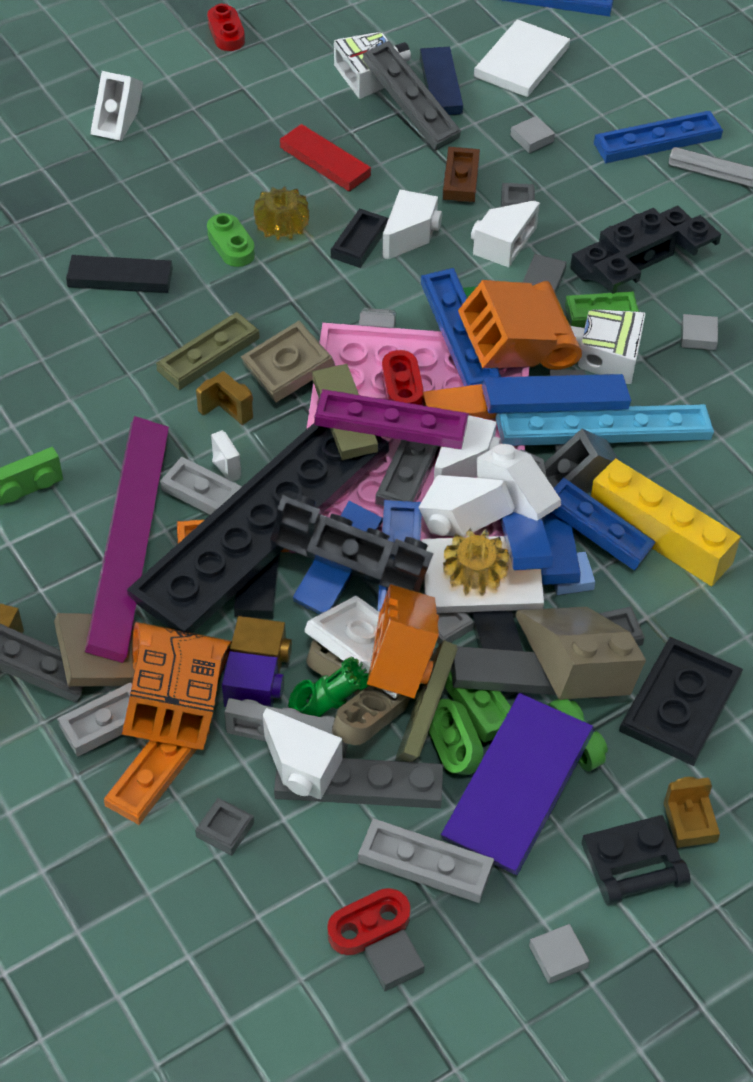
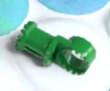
(329, 690)

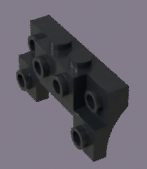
(641, 243)
(347, 548)

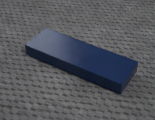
(442, 78)

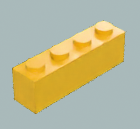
(677, 527)

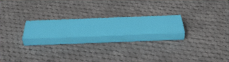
(615, 426)

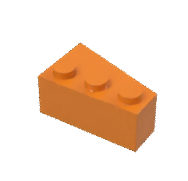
(404, 641)

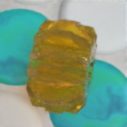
(281, 212)
(476, 562)

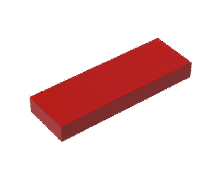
(325, 157)

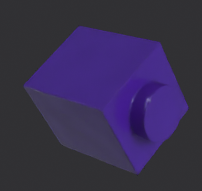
(252, 678)

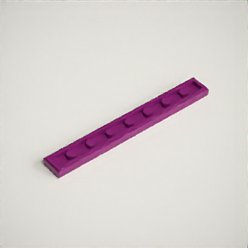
(127, 540)

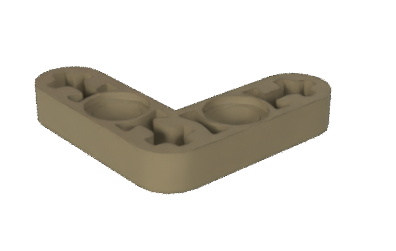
(355, 719)

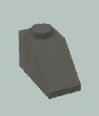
(580, 460)

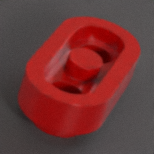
(226, 27)
(402, 377)
(366, 921)

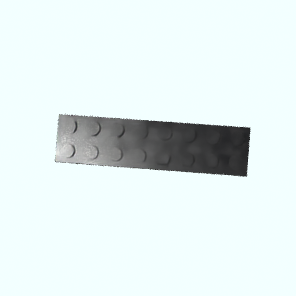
(236, 537)

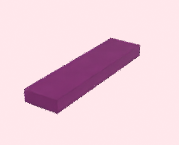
(391, 419)

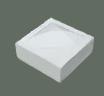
(226, 456)

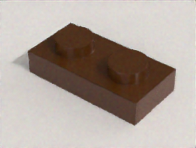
(461, 174)

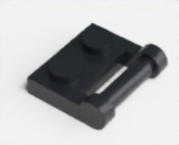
(633, 848)

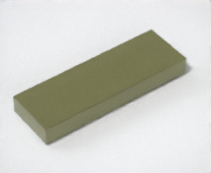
(207, 350)
(349, 443)
(426, 704)

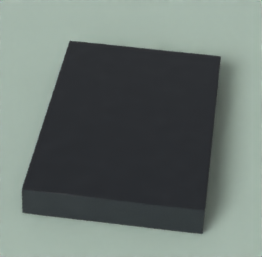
(681, 701)

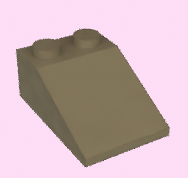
(582, 652)

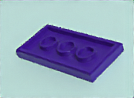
(518, 783)

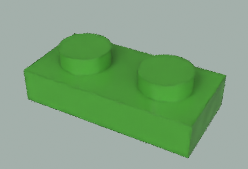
(29, 475)
(484, 707)

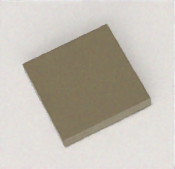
(287, 361)
(83, 667)

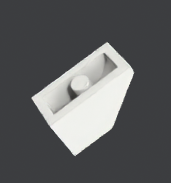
(116, 105)
(410, 223)
(505, 232)
(477, 441)
(525, 481)
(464, 503)
(302, 753)

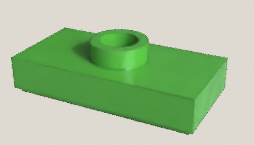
(579, 305)

